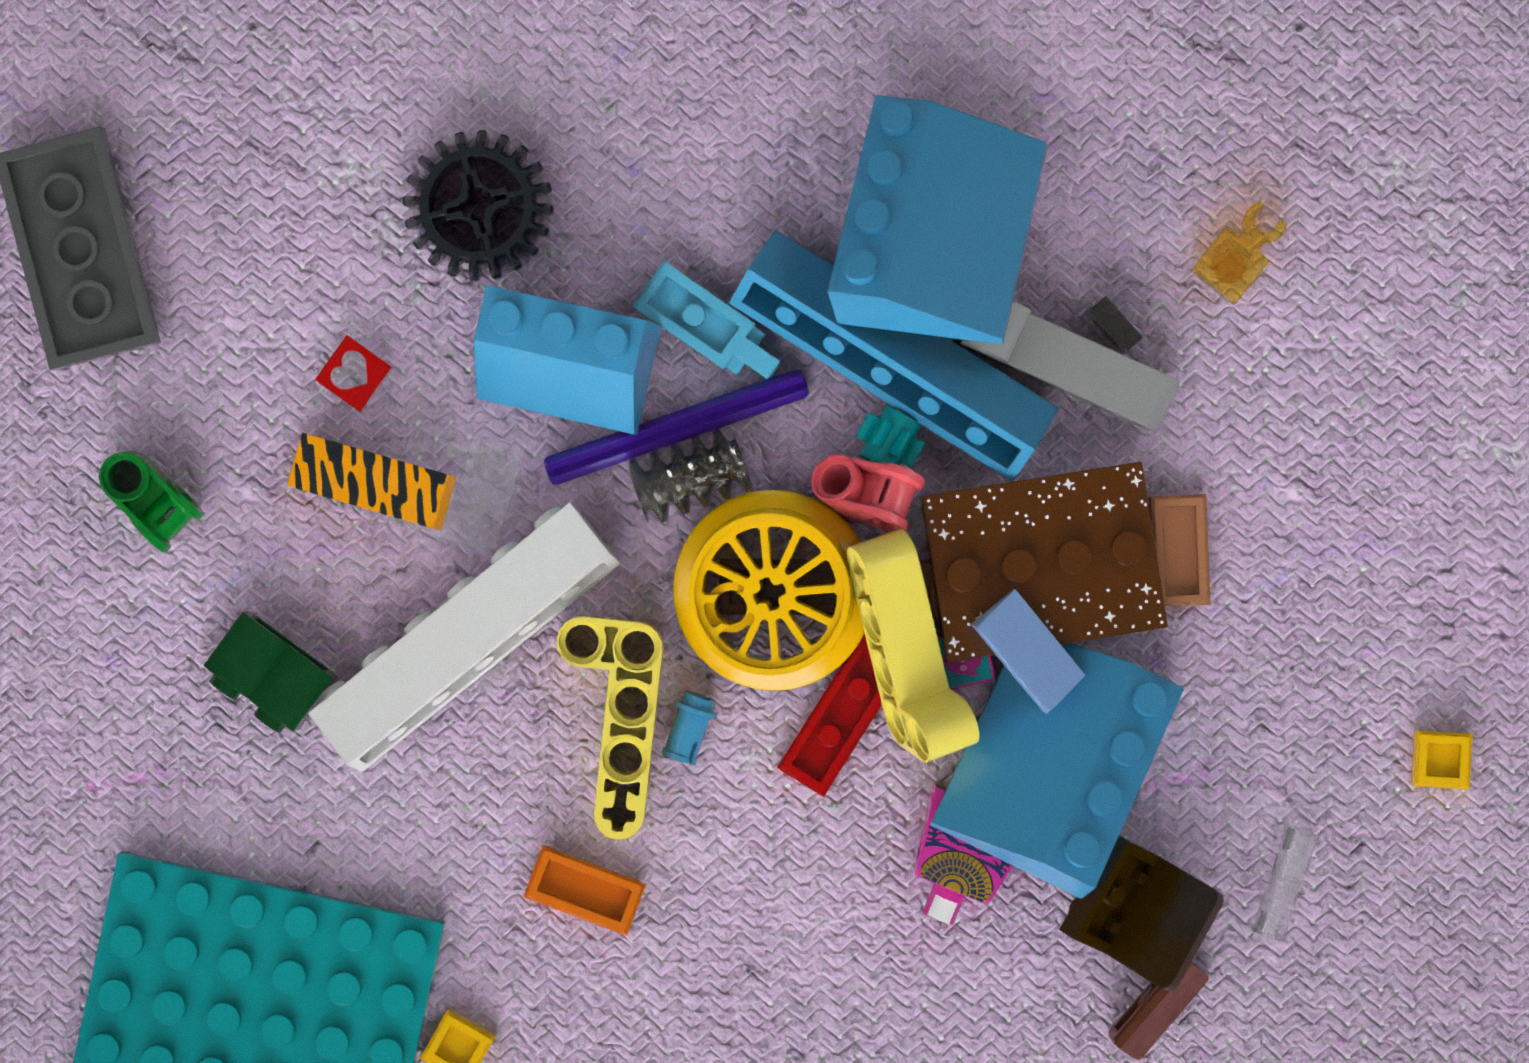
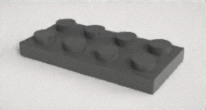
(77, 249)

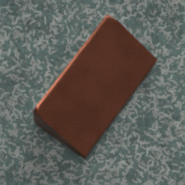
(1154, 1013)

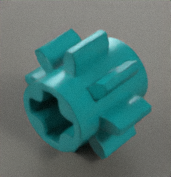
(890, 438)

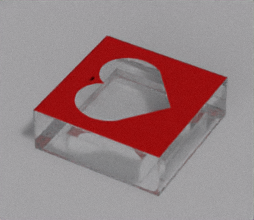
(354, 373)

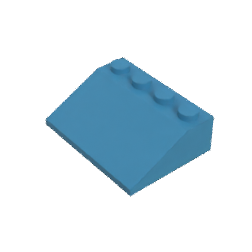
(936, 223)
(1060, 782)

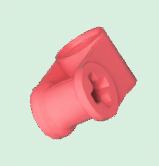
(875, 491)

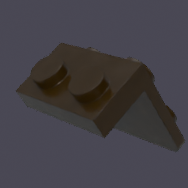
(1145, 914)

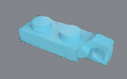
(704, 322)

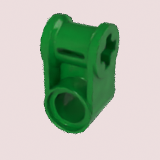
(151, 499)

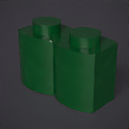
(268, 672)

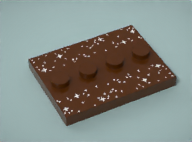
(1066, 543)

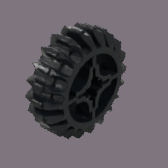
(452, 211)

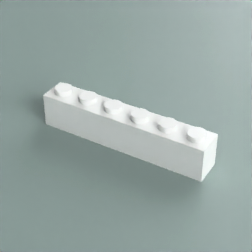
(463, 637)

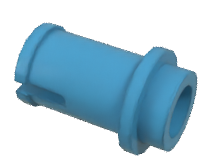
(689, 727)

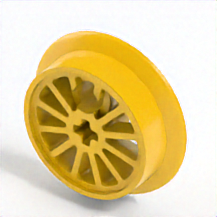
(699, 611)

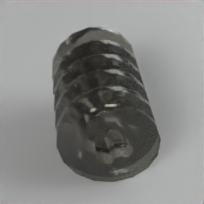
(689, 475)

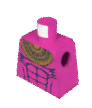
(954, 868)

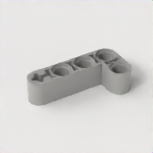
(1081, 369)

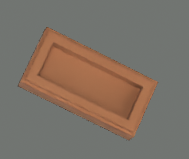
(1182, 548)

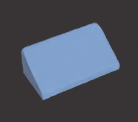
(1028, 651)

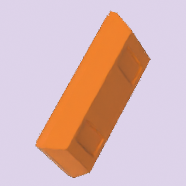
(584, 890)

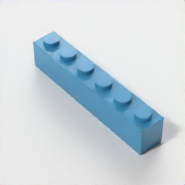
(911, 371)

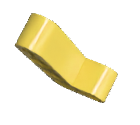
(905, 649)
(617, 726)

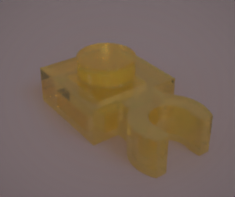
(1234, 259)

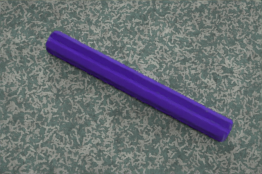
(677, 427)

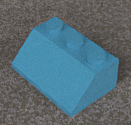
(563, 359)

